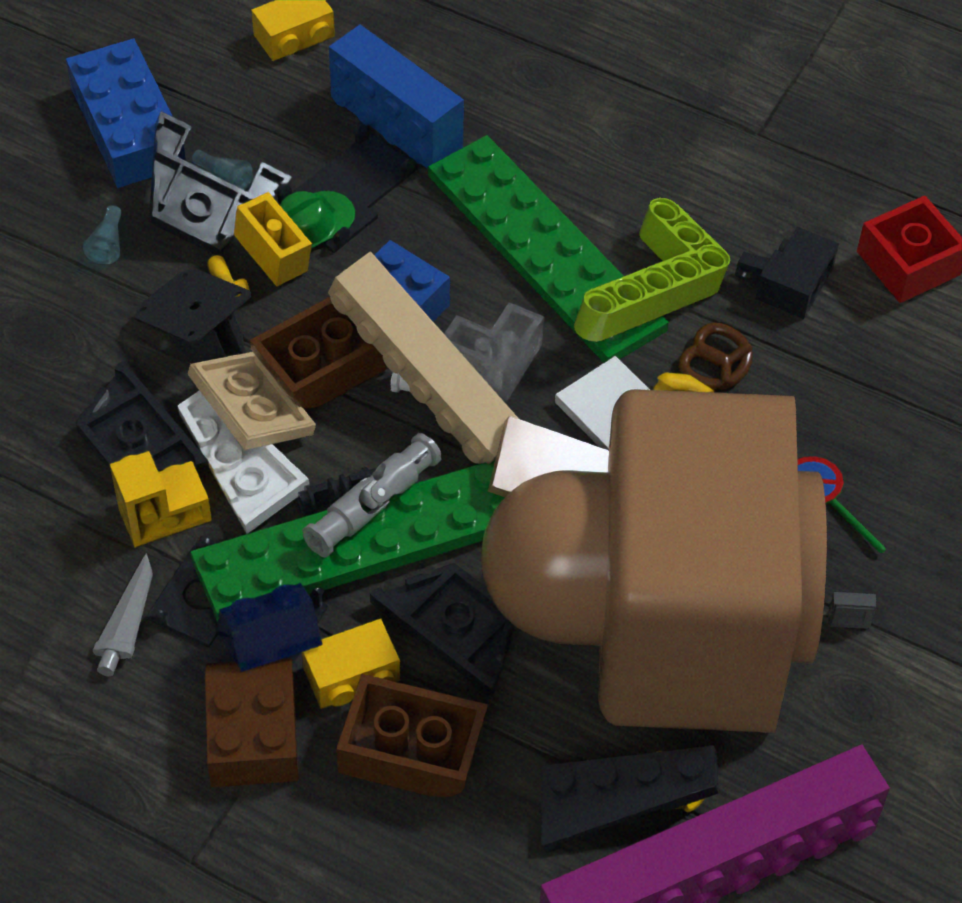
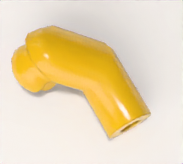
(680, 382)

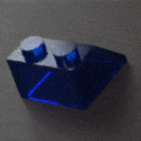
(269, 626)

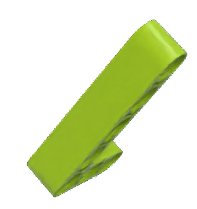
(688, 273)

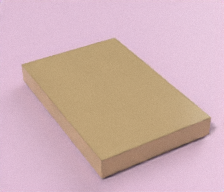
(250, 401)

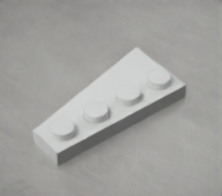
(254, 479)

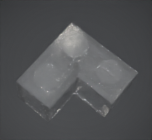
(500, 352)

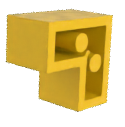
(158, 502)

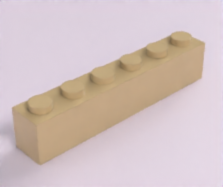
(422, 357)

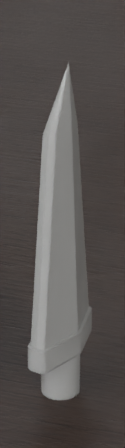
(122, 628)

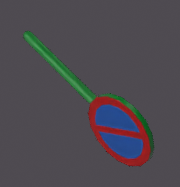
(833, 486)

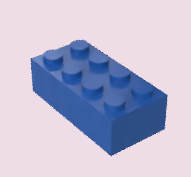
(395, 97)
(119, 107)

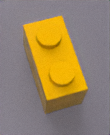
(292, 25)
(272, 239)
(340, 661)

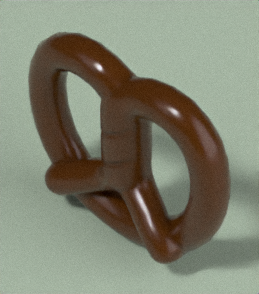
(717, 357)

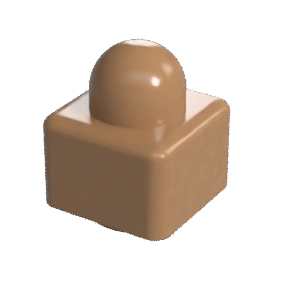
(679, 561)

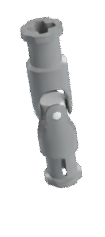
(390, 478)

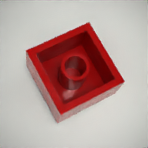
(911, 248)

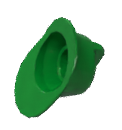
(319, 213)

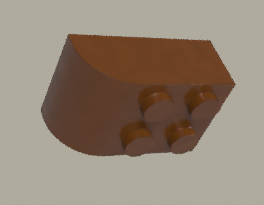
(317, 355)
(251, 724)
(410, 737)

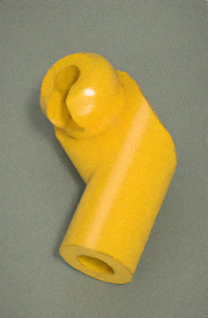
(218, 268)

